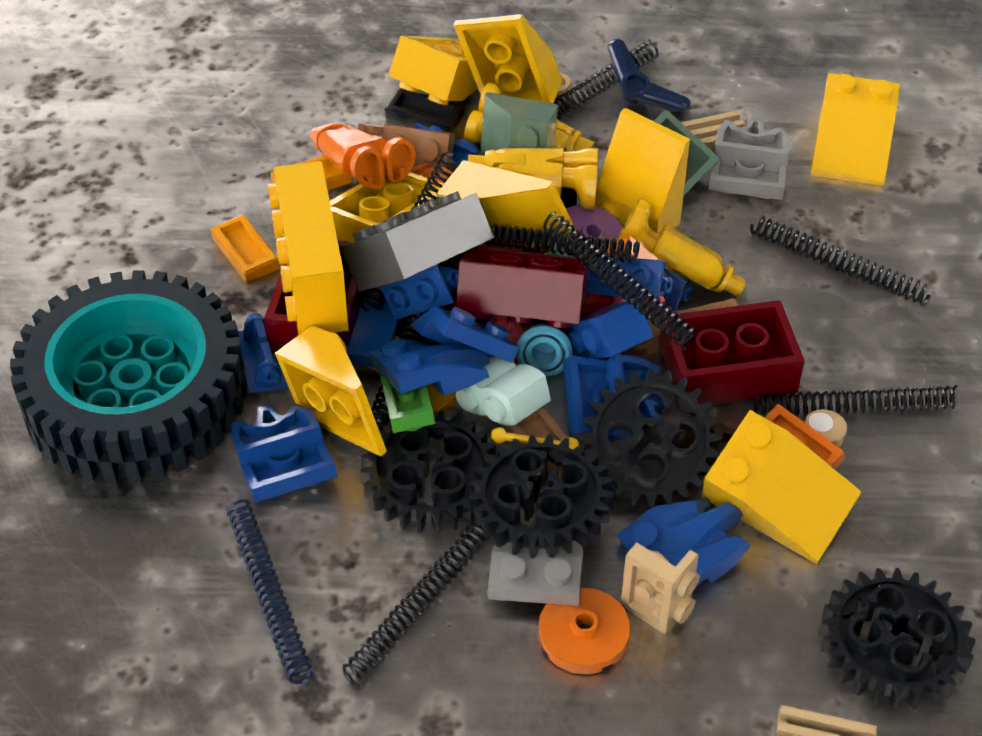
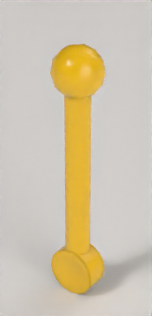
(500, 435)

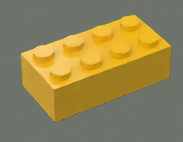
(308, 247)

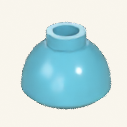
(544, 348)

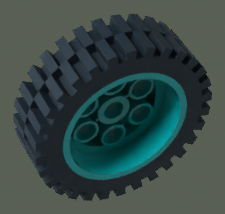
(129, 376)

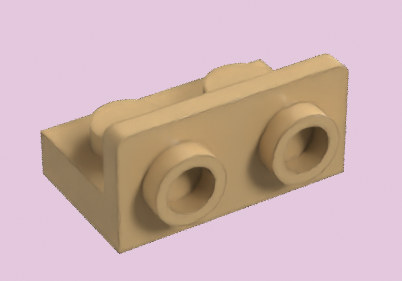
(657, 588)

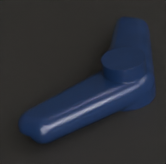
(636, 85)

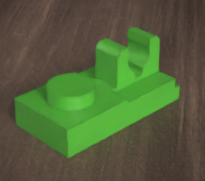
(408, 410)

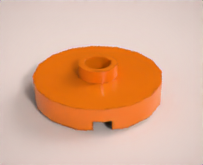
(585, 649)

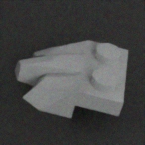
(750, 160)
(537, 578)

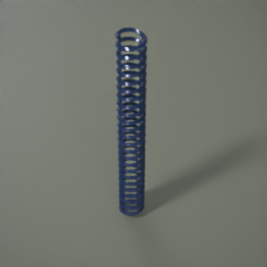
(240, 540)

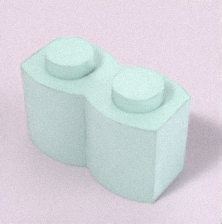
(507, 393)

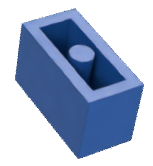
(609, 331)

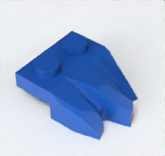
(461, 328)
(416, 364)
(586, 378)
(282, 452)
(690, 526)

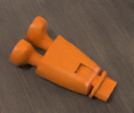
(363, 155)

